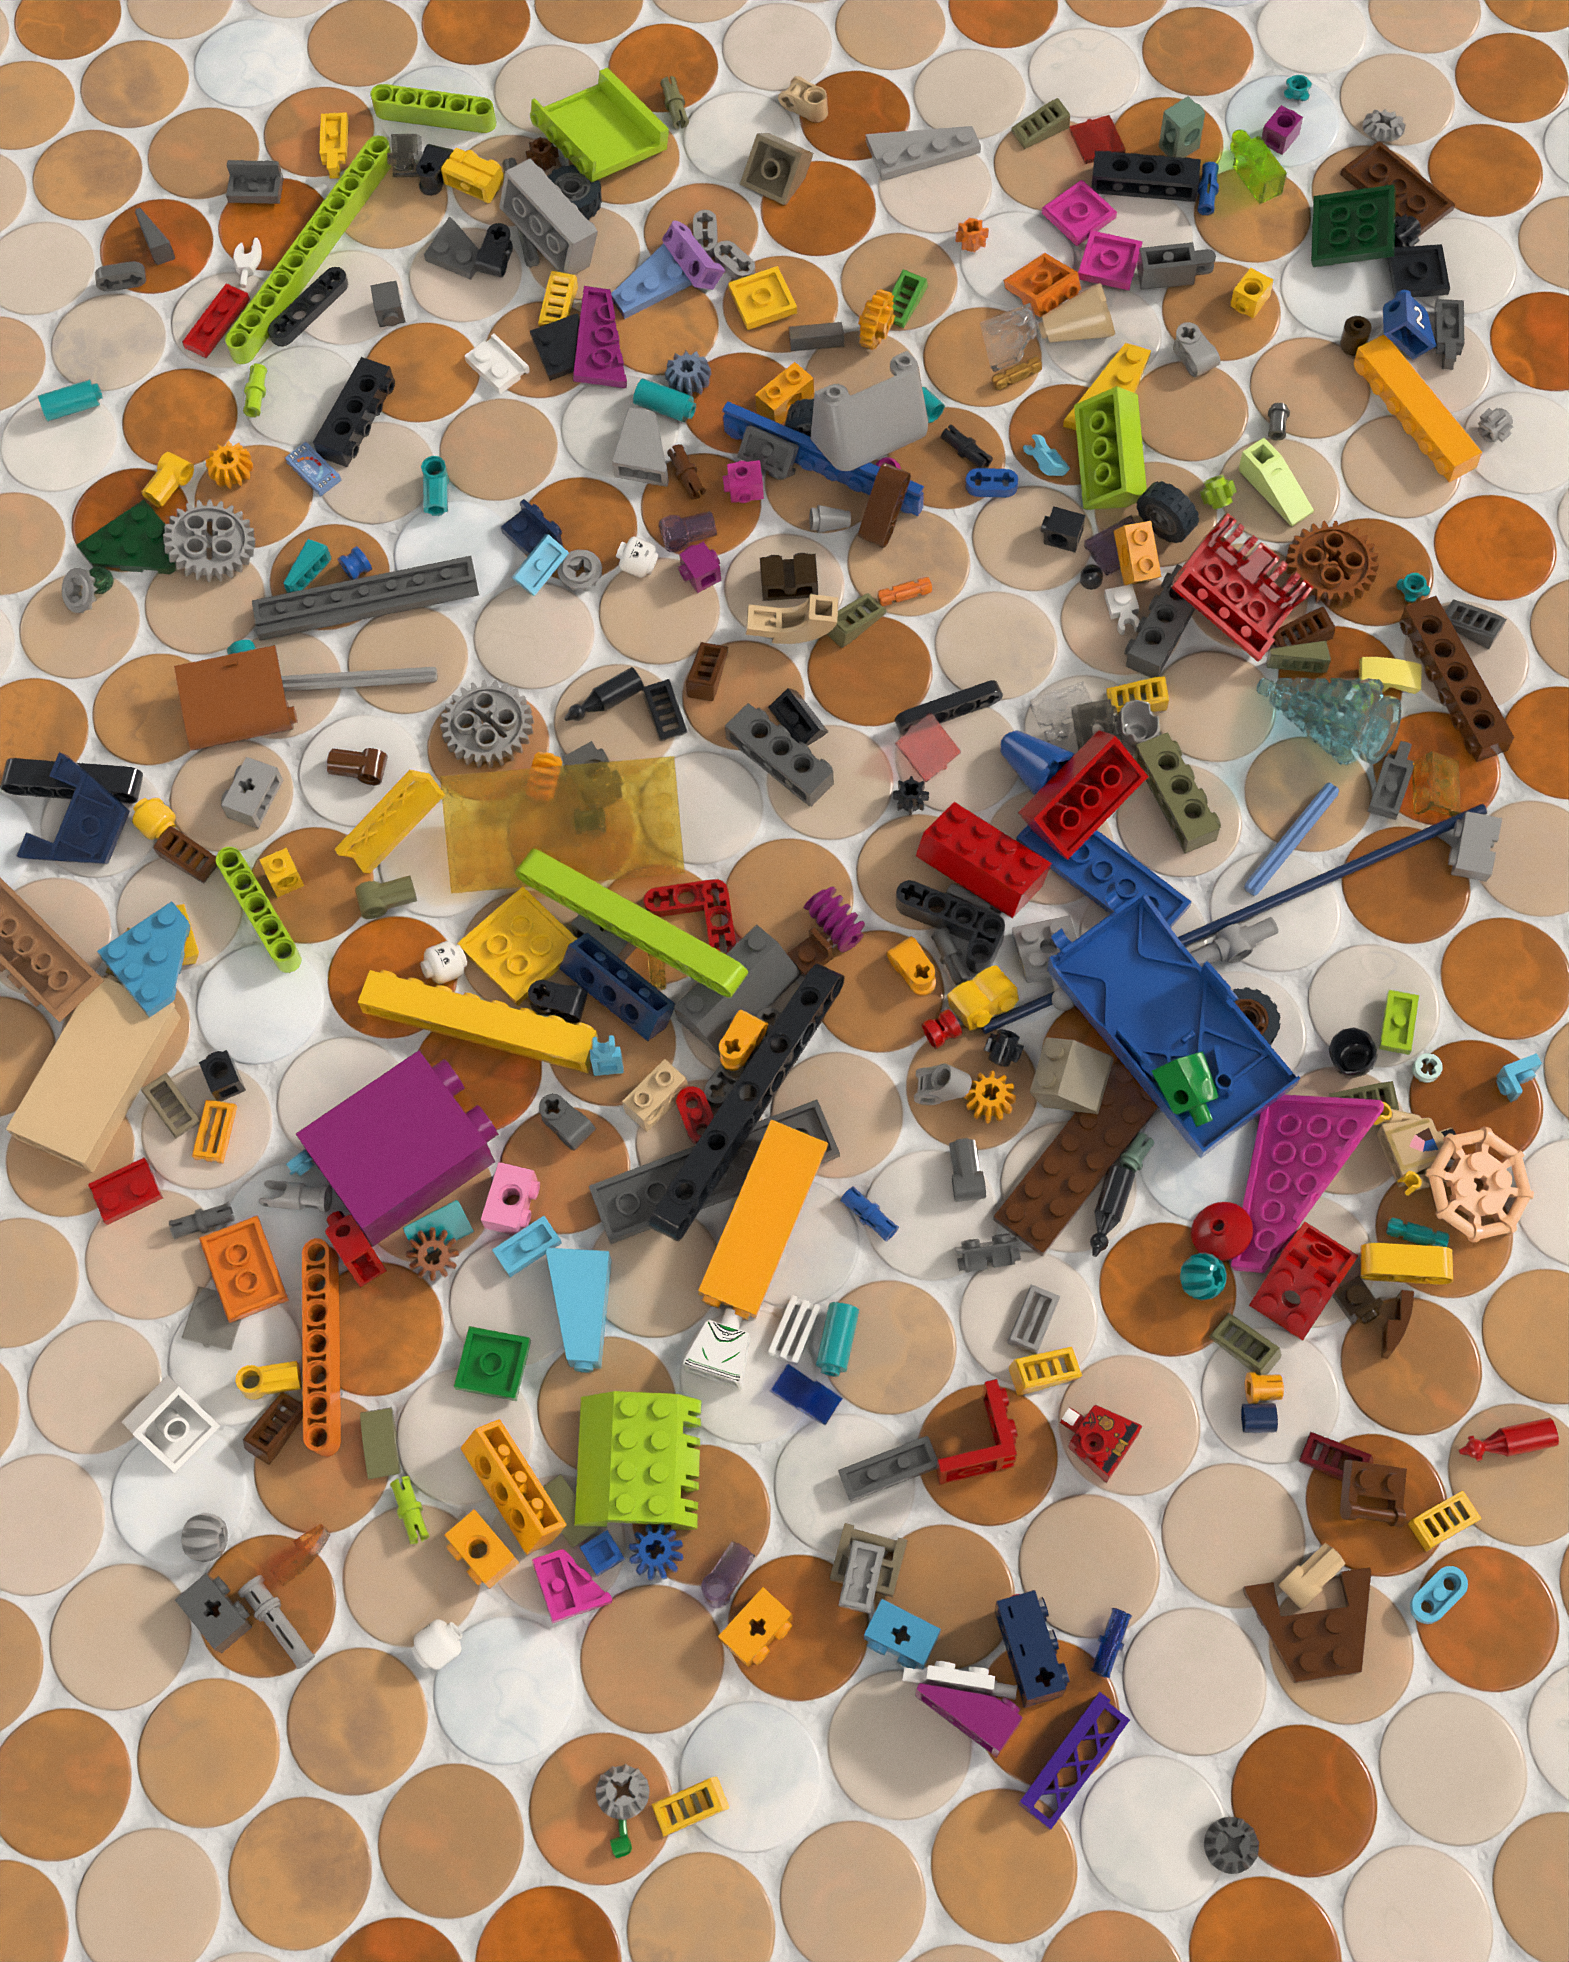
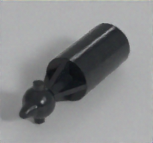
(608, 694)
(1111, 1205)

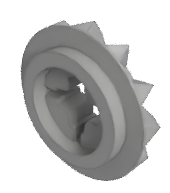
(1382, 131)
(574, 561)
(71, 587)
(626, 1806)

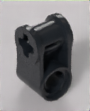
(430, 168)
(495, 251)
(562, 1000)

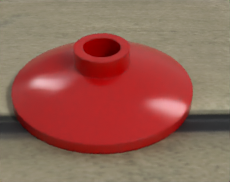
(1229, 1241)

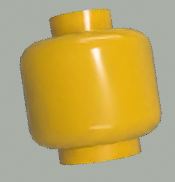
(152, 817)

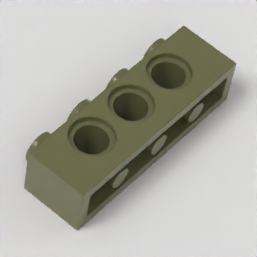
(1188, 831)

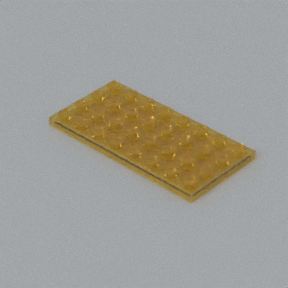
(589, 816)

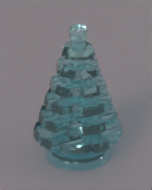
(1338, 714)

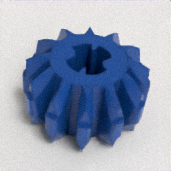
(662, 1561)

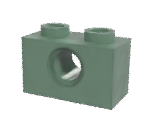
(1182, 128)

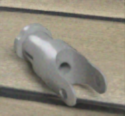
(298, 1196)

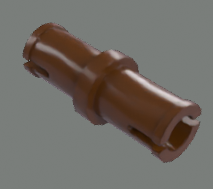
(686, 471)

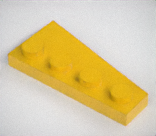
(1122, 371)

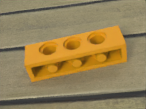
(513, 1486)

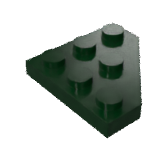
(130, 543)

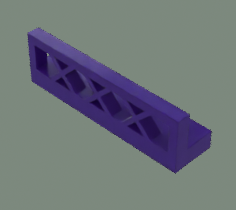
(1062, 1754)

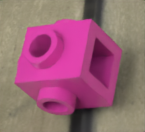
(744, 481)

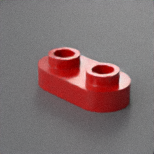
(694, 1117)

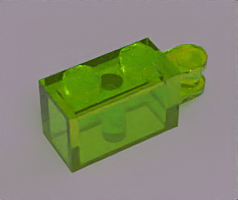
(1257, 166)

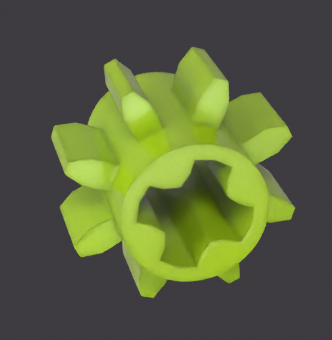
(1218, 491)

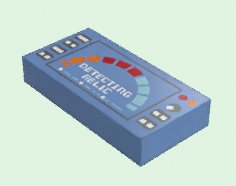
(313, 469)

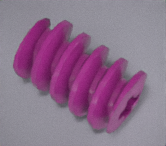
(835, 919)

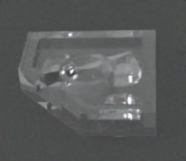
(1008, 336)

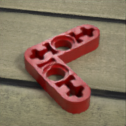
(703, 900)

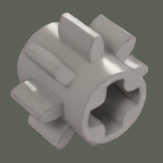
(1495, 425)

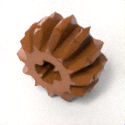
(443, 1254)

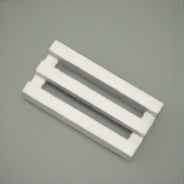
(804, 1306)

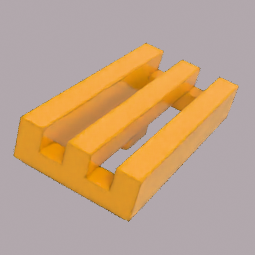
(209, 1155)

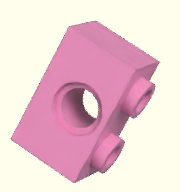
(506, 1182)

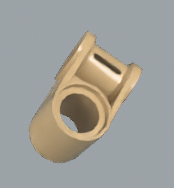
(806, 99)

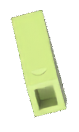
(1274, 481)

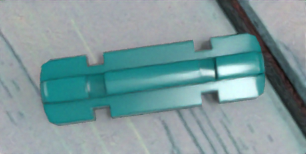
(1416, 1233)

